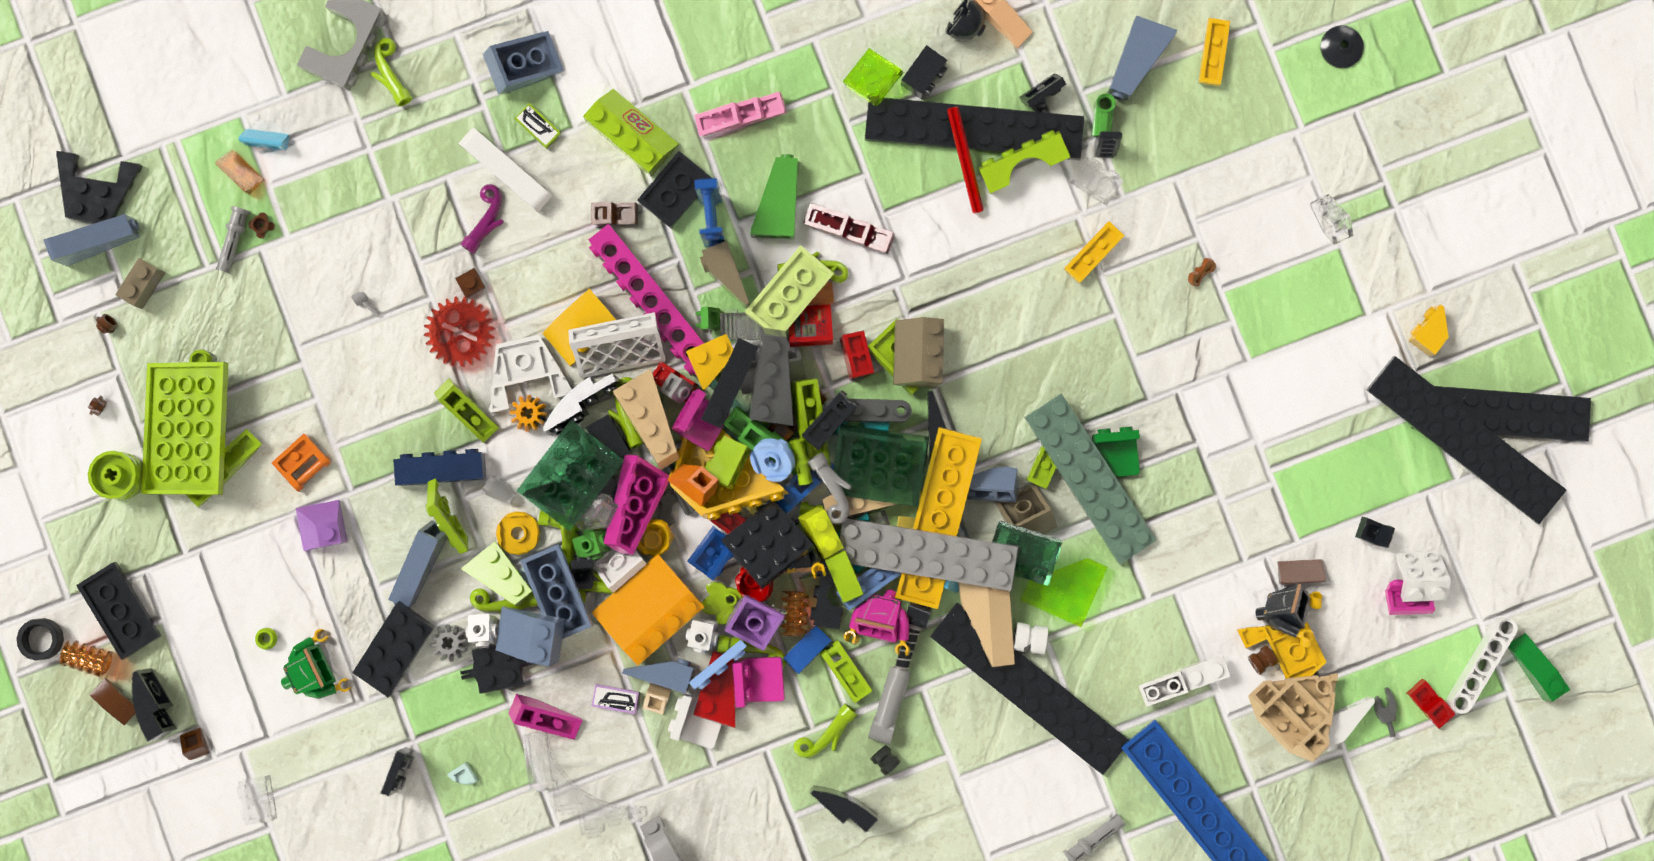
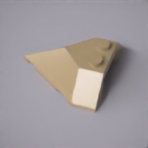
(1297, 712)

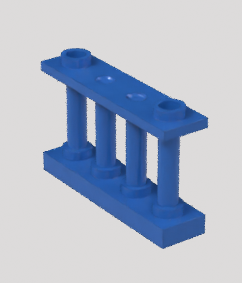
(710, 195)

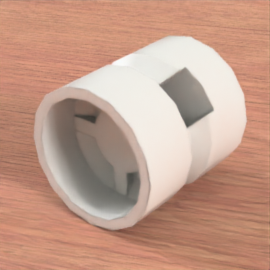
(1030, 638)

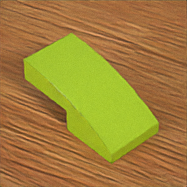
(844, 576)

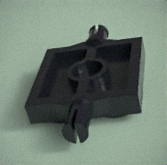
(495, 670)

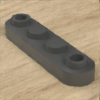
(877, 411)

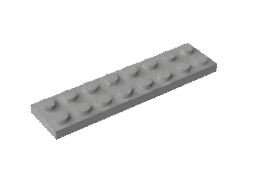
(929, 554)

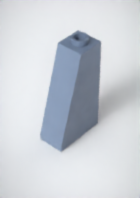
(1141, 50)
(91, 239)
(418, 564)

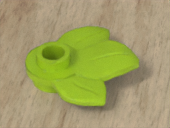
(717, 601)

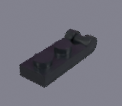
(829, 420)

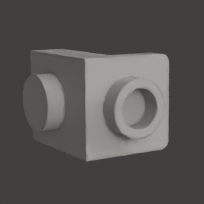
(676, 388)

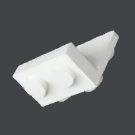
(1423, 576)
(691, 727)

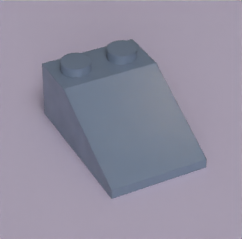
(522, 62)
(530, 636)

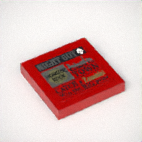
(812, 327)

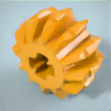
(521, 410)

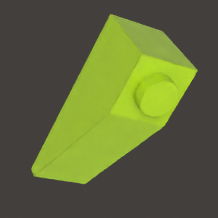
(465, 410)

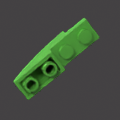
(750, 431)

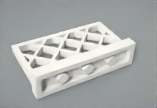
(614, 333)

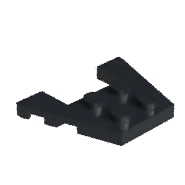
(90, 198)

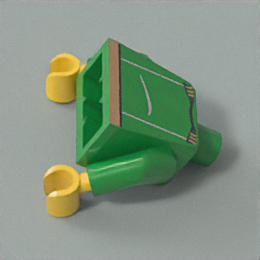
(309, 670)

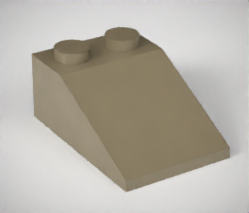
(722, 269)

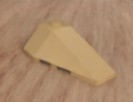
(991, 618)

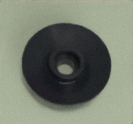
(1334, 53)

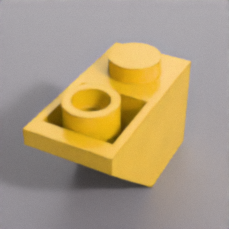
(1432, 332)

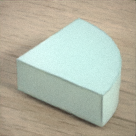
(463, 774)

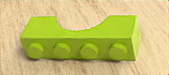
(1049, 149)

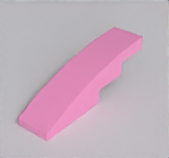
(740, 114)

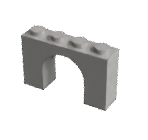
(343, 69)

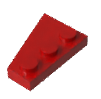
(717, 698)

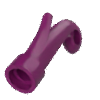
(486, 223)

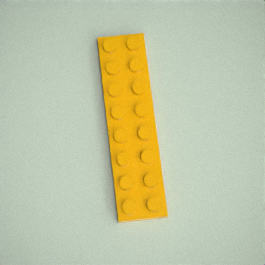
(941, 505)

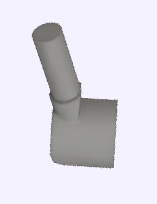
(360, 298)

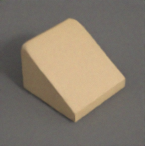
(656, 698)

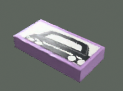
(615, 698)

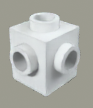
(707, 629)
(482, 630)

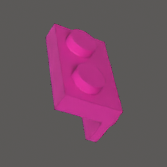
(1398, 607)

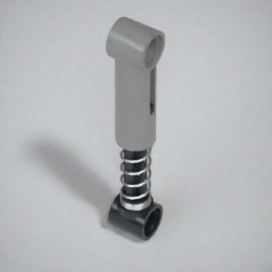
(898, 678)

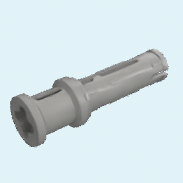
(235, 228)
(1085, 846)

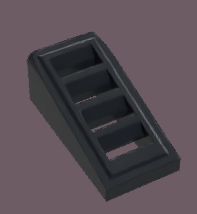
(1107, 144)

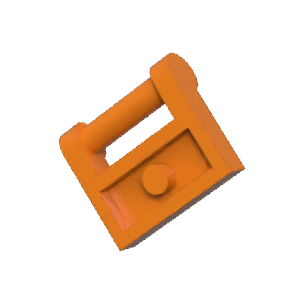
(295, 457)

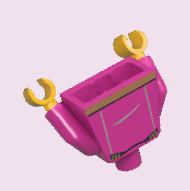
(880, 619)

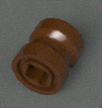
(1262, 660)

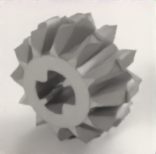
(456, 645)

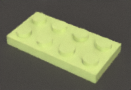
(789, 291)

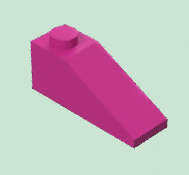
(543, 717)

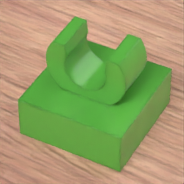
(709, 318)

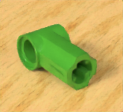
(1103, 118)

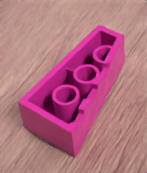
(637, 498)

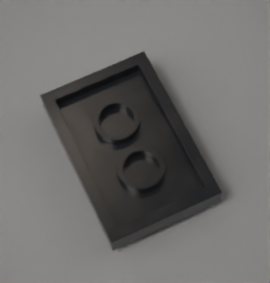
(673, 190)

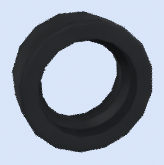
(23, 642)

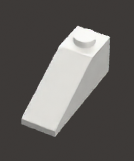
(1346, 720)

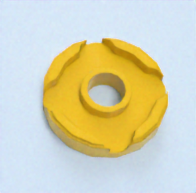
(505, 530)

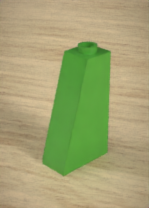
(778, 204)

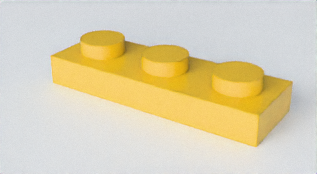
(1214, 51)
(1094, 252)

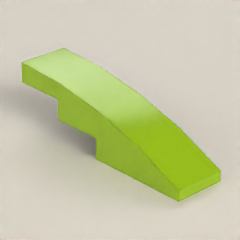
(236, 455)

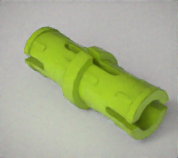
(801, 461)

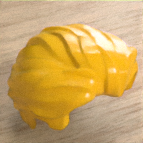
(656, 538)

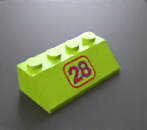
(630, 131)

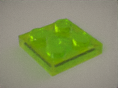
(873, 77)

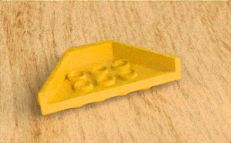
(748, 490)

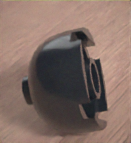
(967, 22)

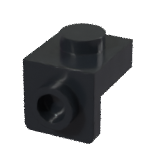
(1374, 532)
(582, 572)

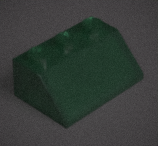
(1035, 554)

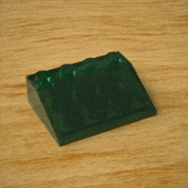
(881, 464)
(570, 475)

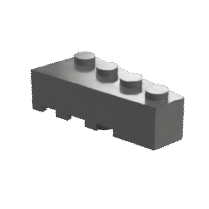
(771, 384)

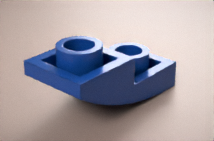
(807, 649)

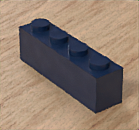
(445, 467)

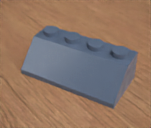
(556, 589)

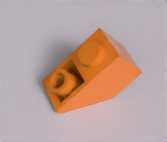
(694, 483)

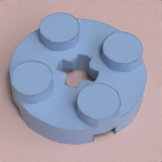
(780, 452)

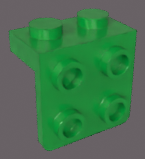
(1119, 450)

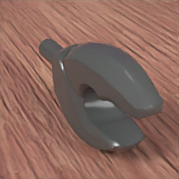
(1388, 713)

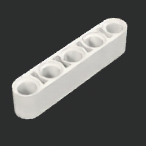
(505, 169)
(1491, 661)

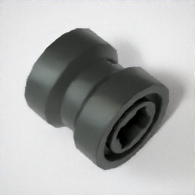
(885, 760)

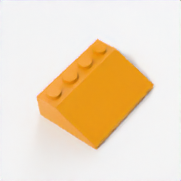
(647, 609)

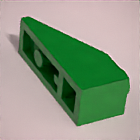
(1538, 668)

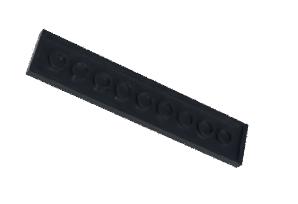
(985, 127)
(1466, 439)
(1034, 694)

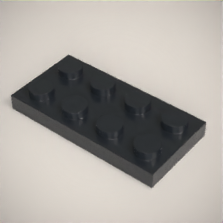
(118, 610)
(393, 649)

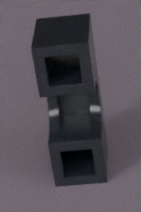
(825, 613)

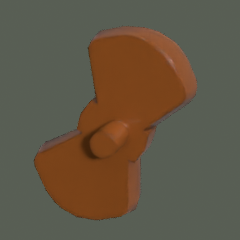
(1208, 266)

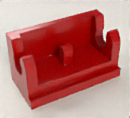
(856, 355)

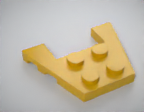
(1291, 655)

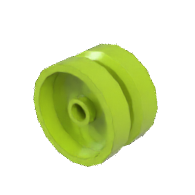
(103, 474)

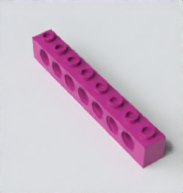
(608, 238)

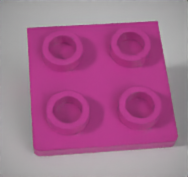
(690, 424)
(758, 680)

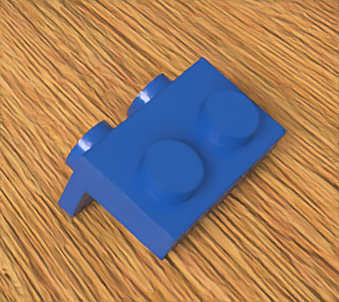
(711, 554)

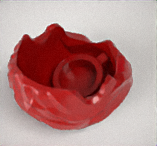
(746, 585)

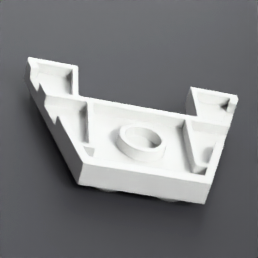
(524, 362)

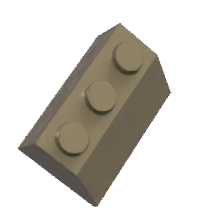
(918, 352)

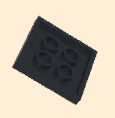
(767, 544)

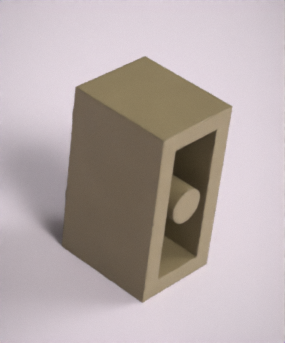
(140, 283)

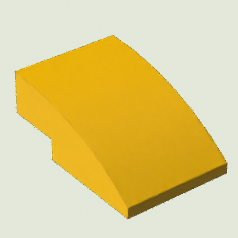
(583, 312)

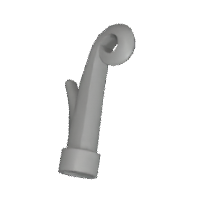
(834, 484)

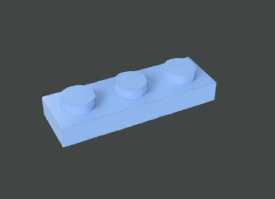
(718, 665)

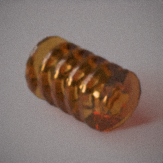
(794, 613)
(85, 660)

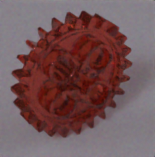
(467, 314)

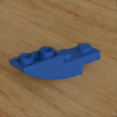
(798, 492)

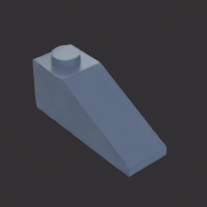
(995, 485)
(668, 674)

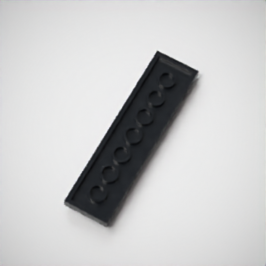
(1526, 413)

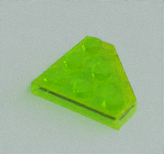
(1068, 592)

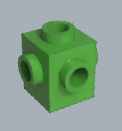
(591, 544)

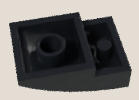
(151, 705)
(845, 807)

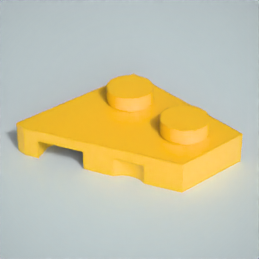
(710, 359)

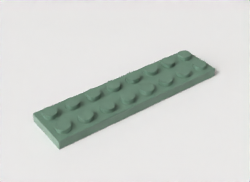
(1090, 478)

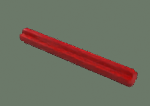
(965, 160)

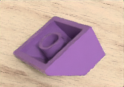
(321, 525)
(753, 622)

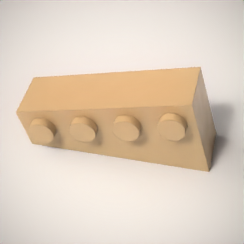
(646, 413)

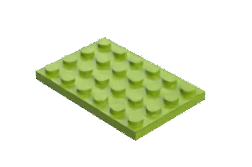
(185, 428)

